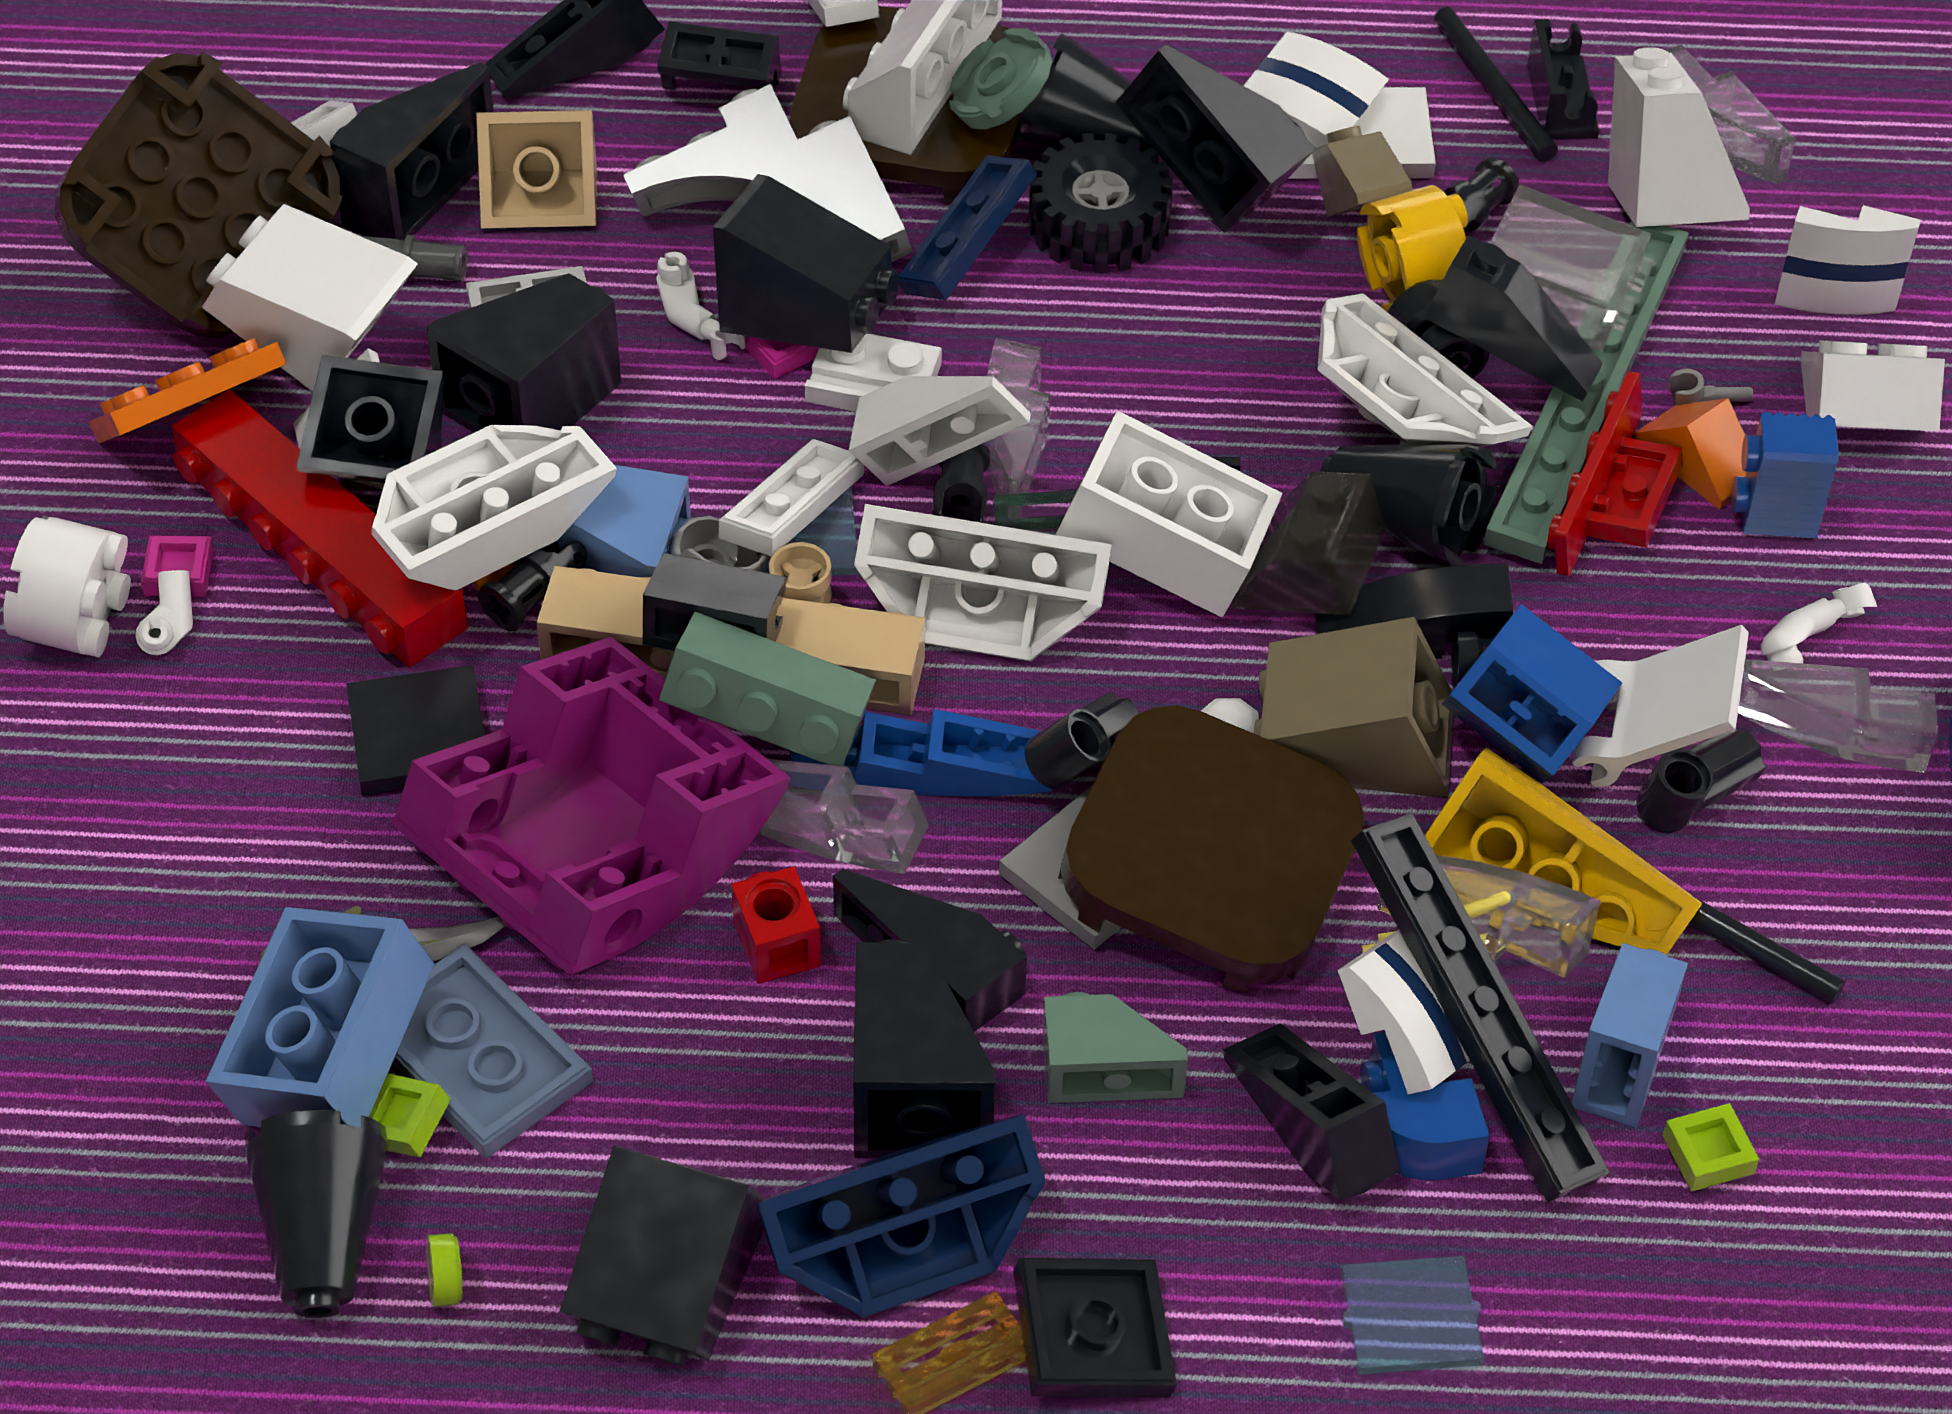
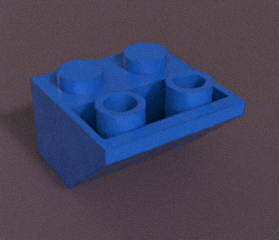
(1532, 694)

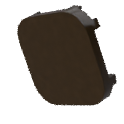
(949, 147)
(181, 181)
(1212, 844)

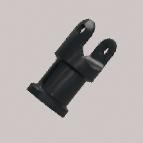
(1480, 195)
(961, 486)
(526, 584)

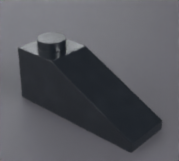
(572, 43)
(1510, 316)
(975, 958)
(1318, 1111)

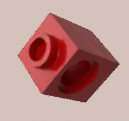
(780, 945)

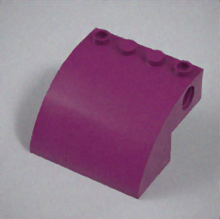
(590, 806)

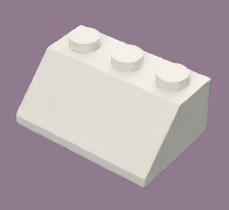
(1171, 513)

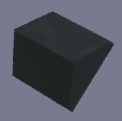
(370, 418)

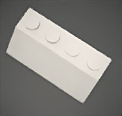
(914, 68)

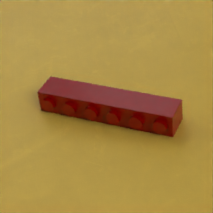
(313, 527)

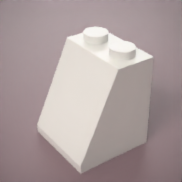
(1666, 148)
(305, 288)

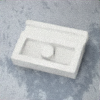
(844, 377)

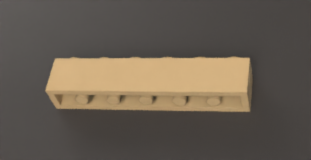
(885, 646)

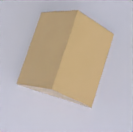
(537, 169)

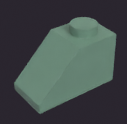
(1107, 1052)

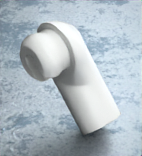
(171, 618)

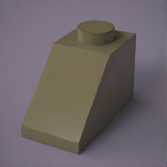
(1357, 170)

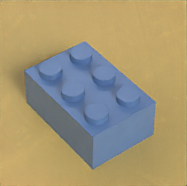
(321, 1017)

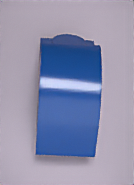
(1433, 1130)

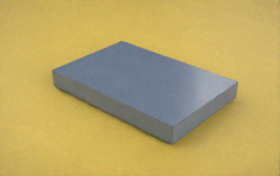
(487, 1053)

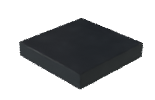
(409, 719)
(1094, 1328)

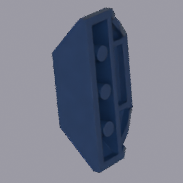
(907, 1218)

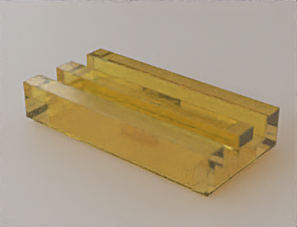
(963, 1378)

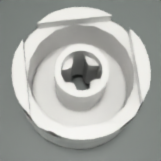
(66, 585)

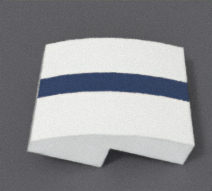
(1316, 85)
(1846, 262)
(1393, 995)

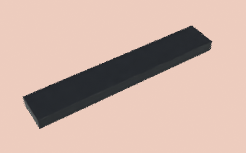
(1480, 1007)

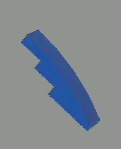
(940, 758)

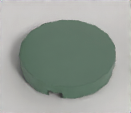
(1000, 78)

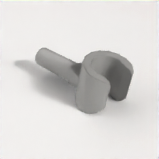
(1689, 388)

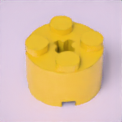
(1410, 239)

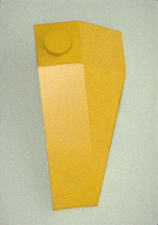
(1523, 826)

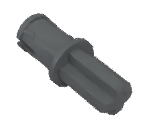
(433, 259)

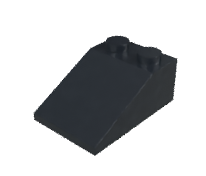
(1214, 134)
(410, 153)

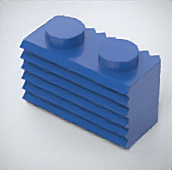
(1786, 475)

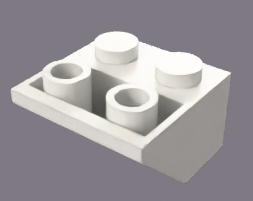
(1874, 391)

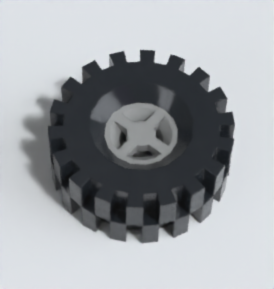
(1100, 202)

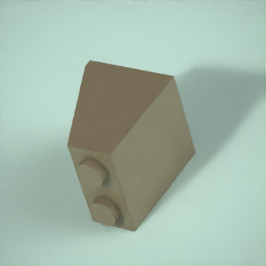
(1362, 706)

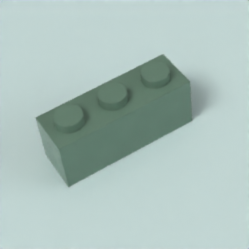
(767, 689)

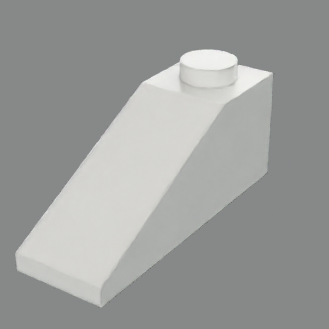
(929, 421)

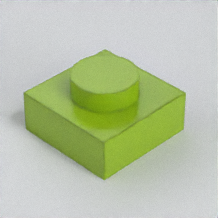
(409, 1112)
(1710, 1147)

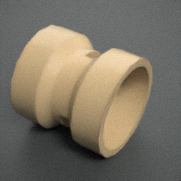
(806, 571)

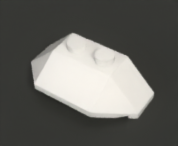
(1406, 381)
(487, 501)
(980, 581)

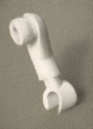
(682, 304)
(1814, 618)

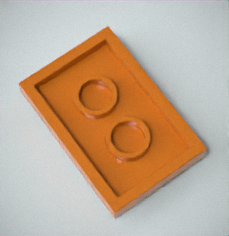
(185, 388)

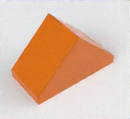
(1709, 444)

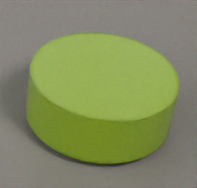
(444, 1269)

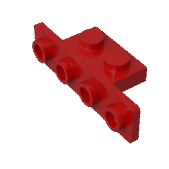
(1620, 485)

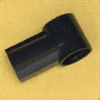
(1077, 740)
(1698, 777)

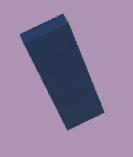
(966, 227)

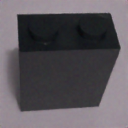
(798, 270)
(528, 356)
(914, 1053)
(662, 1256)

